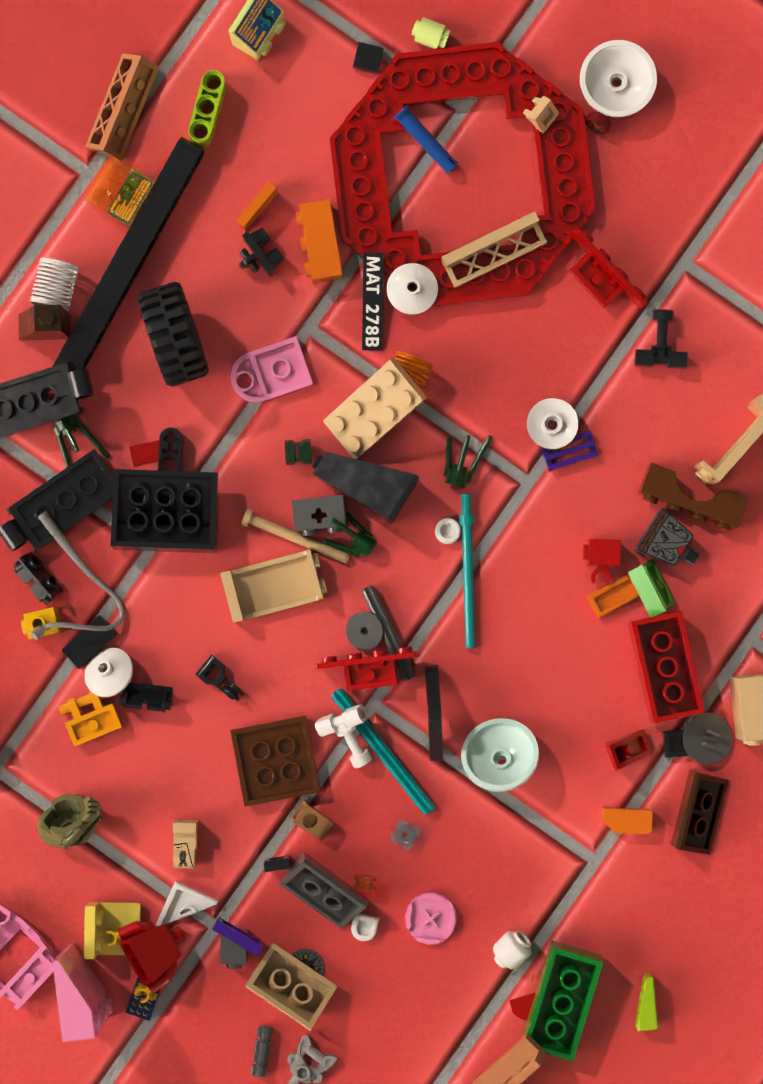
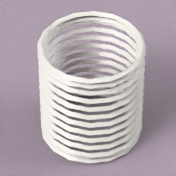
(49, 290)

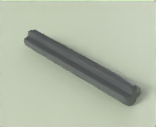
(389, 634)

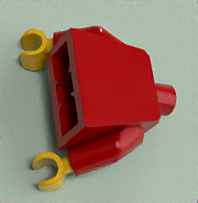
(151, 953)

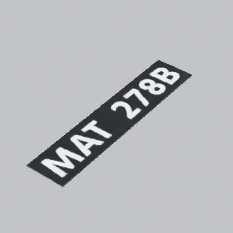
(372, 301)

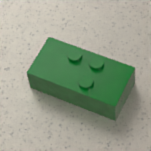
(563, 999)

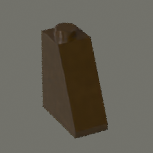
(44, 323)

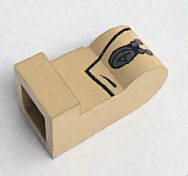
(185, 843)

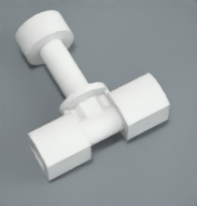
(344, 726)

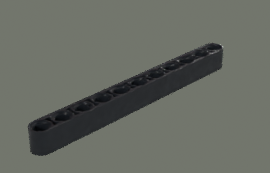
(131, 254)

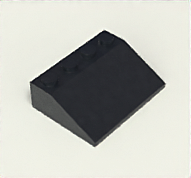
(165, 511)

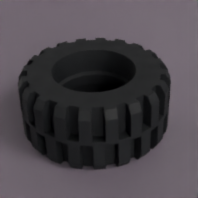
(173, 334)

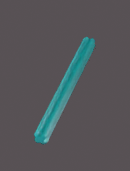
(387, 756)

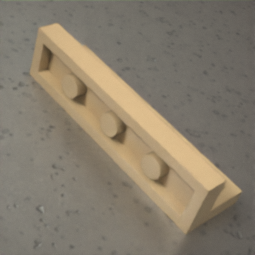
(491, 240)

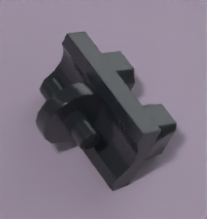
(255, 242)

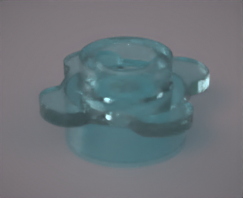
(406, 842)

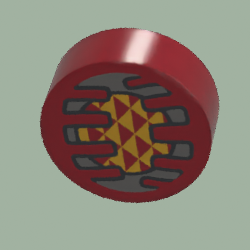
(598, 122)

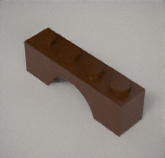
(661, 485)

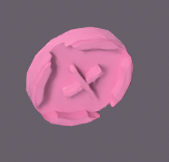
(430, 918)

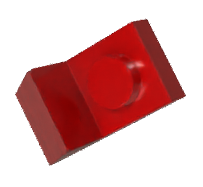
(628, 749)

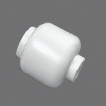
(512, 950)

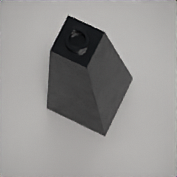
(369, 484)

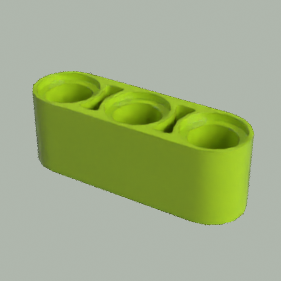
(207, 96)

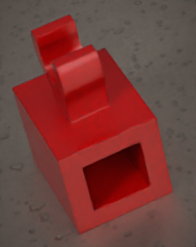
(601, 554)

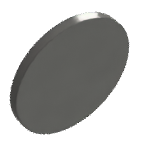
(707, 738)

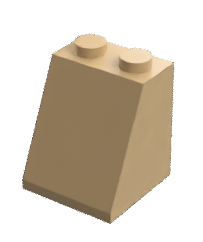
(748, 708)

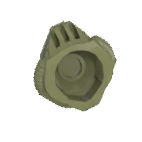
(69, 820)

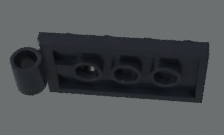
(26, 401)
(69, 497)

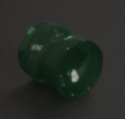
(304, 452)

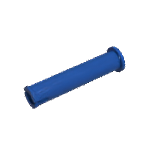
(425, 139)

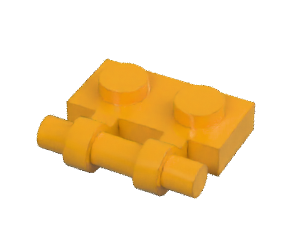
(91, 725)

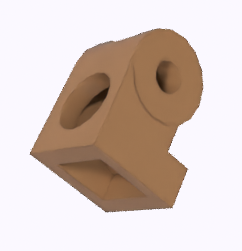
(311, 820)

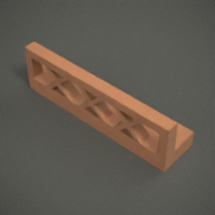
(125, 106)
(514, 1064)

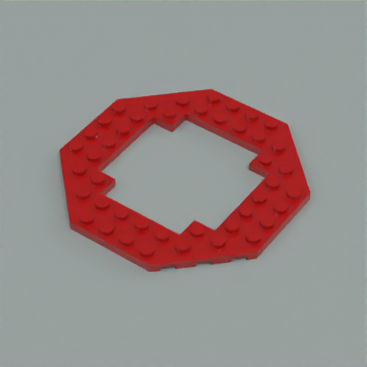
(451, 76)

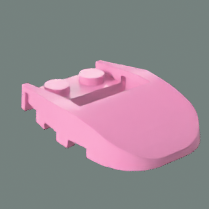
(35, 970)

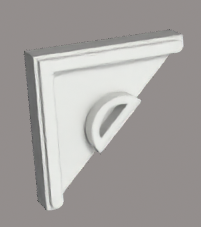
(184, 902)

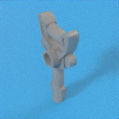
(306, 1072)

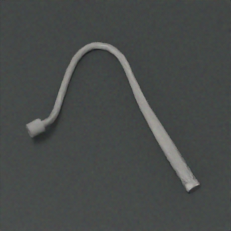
(69, 549)

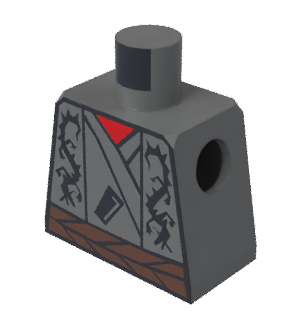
(667, 541)

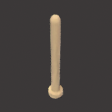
(250, 518)

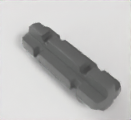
(261, 1051)

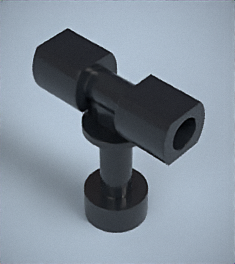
(661, 352)

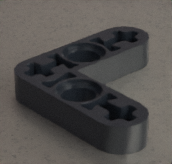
(434, 713)

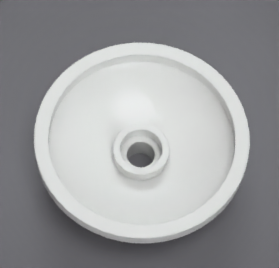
(620, 62)

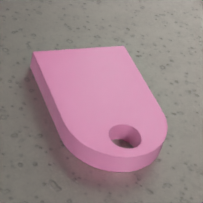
(273, 371)

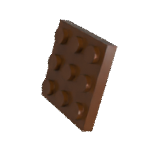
(275, 760)

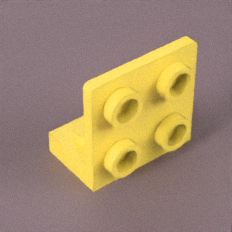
(104, 917)

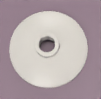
(408, 301)
(557, 411)
(114, 678)

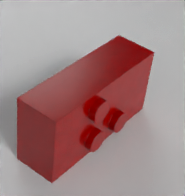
(666, 667)

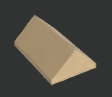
(291, 986)

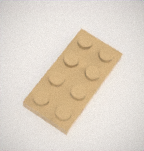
(374, 408)

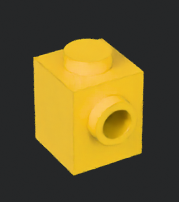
(41, 618)

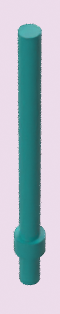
(467, 520)

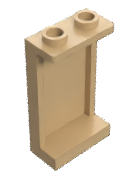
(713, 475)
(273, 585)

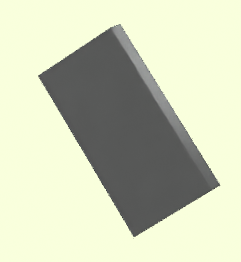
(323, 890)

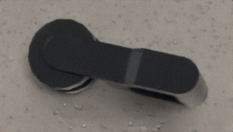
(233, 690)

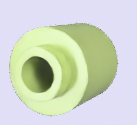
(430, 33)

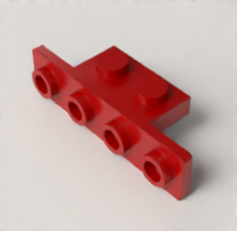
(600, 276)
(370, 671)

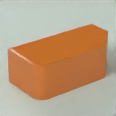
(628, 820)

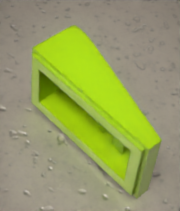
(647, 1011)

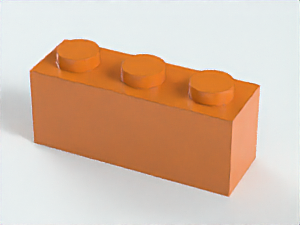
(319, 241)

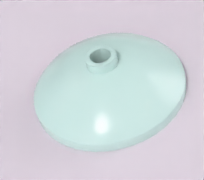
(499, 741)

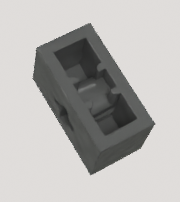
(305, 510)

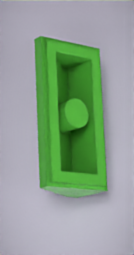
(652, 588)

